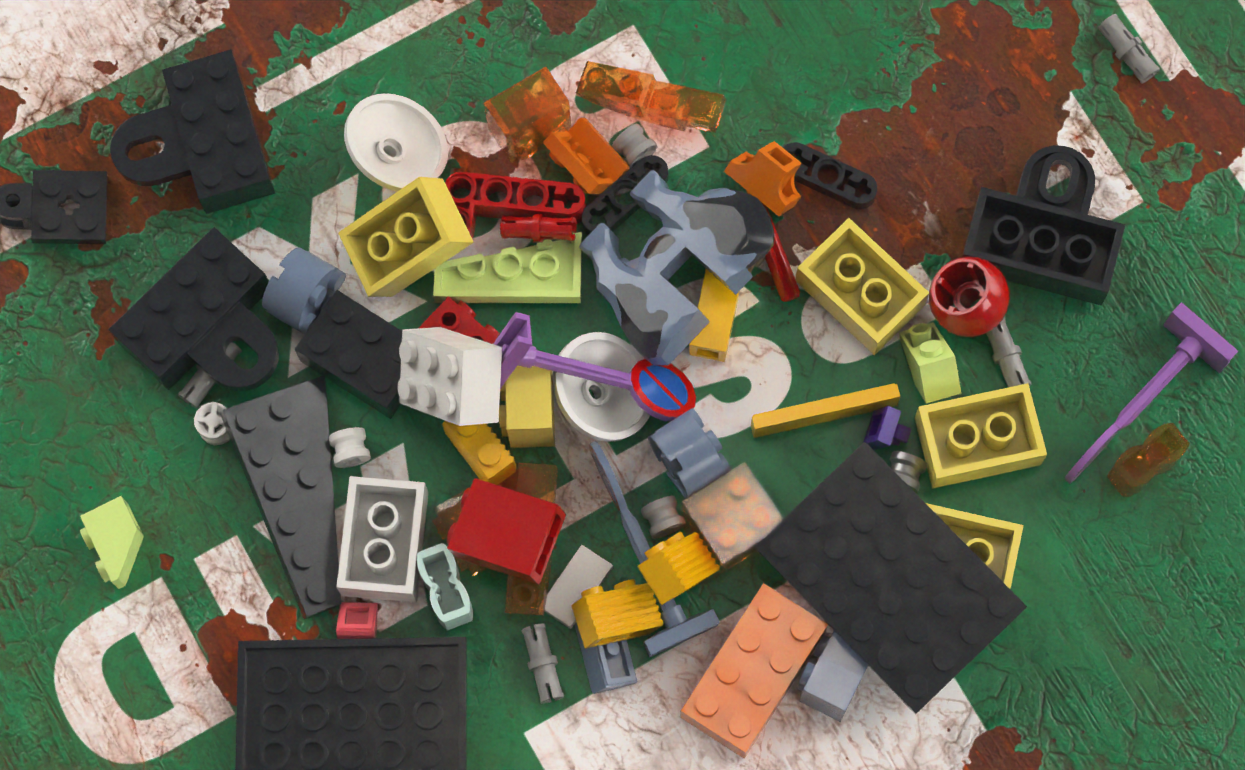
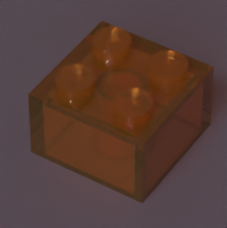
(527, 114)
(731, 516)

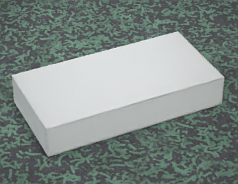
(581, 573)

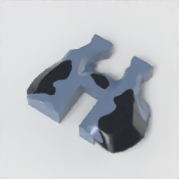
(718, 228)

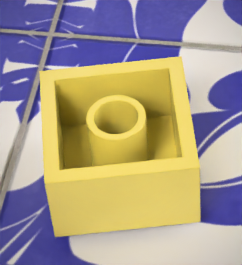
(529, 408)

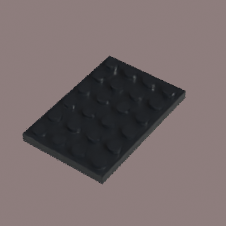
(890, 577)
(352, 704)

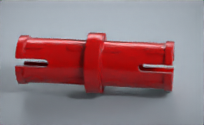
(538, 228)

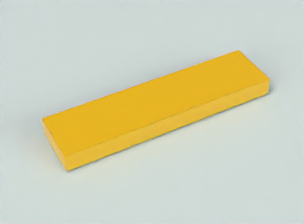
(824, 410)

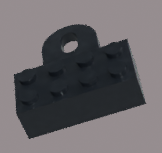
(204, 135)
(1046, 237)
(197, 314)

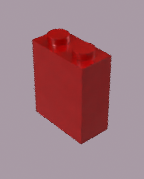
(505, 530)

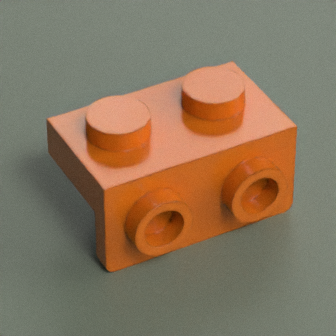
(586, 157)

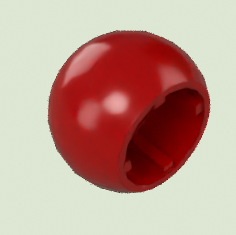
(962, 283)

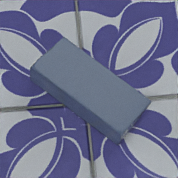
(608, 665)

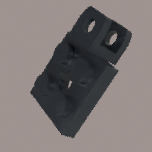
(39, 206)

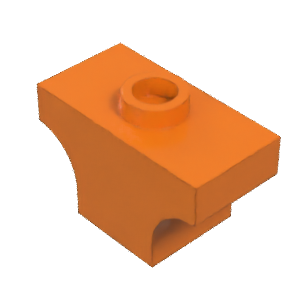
(768, 176)

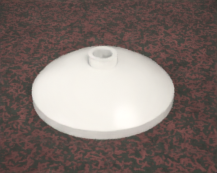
(402, 131)
(613, 411)

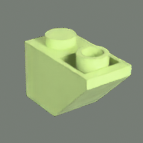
(930, 362)
(115, 537)

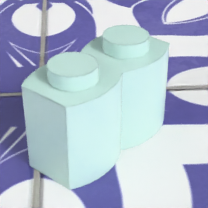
(446, 591)

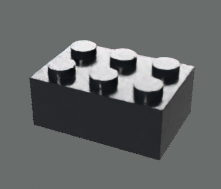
(355, 352)

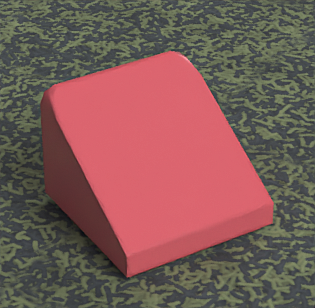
(357, 620)

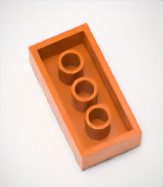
(753, 670)

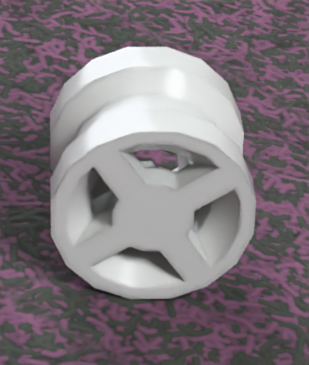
(209, 418)
(349, 447)

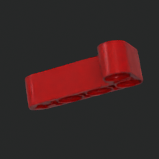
(517, 192)

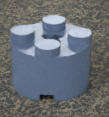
(301, 289)
(689, 453)

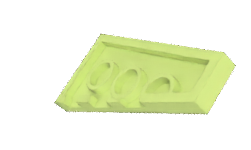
(523, 275)

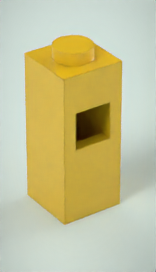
(719, 308)

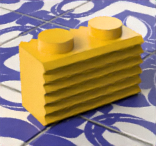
(482, 451)
(677, 565)
(616, 614)

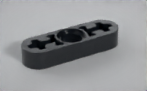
(832, 190)
(599, 206)

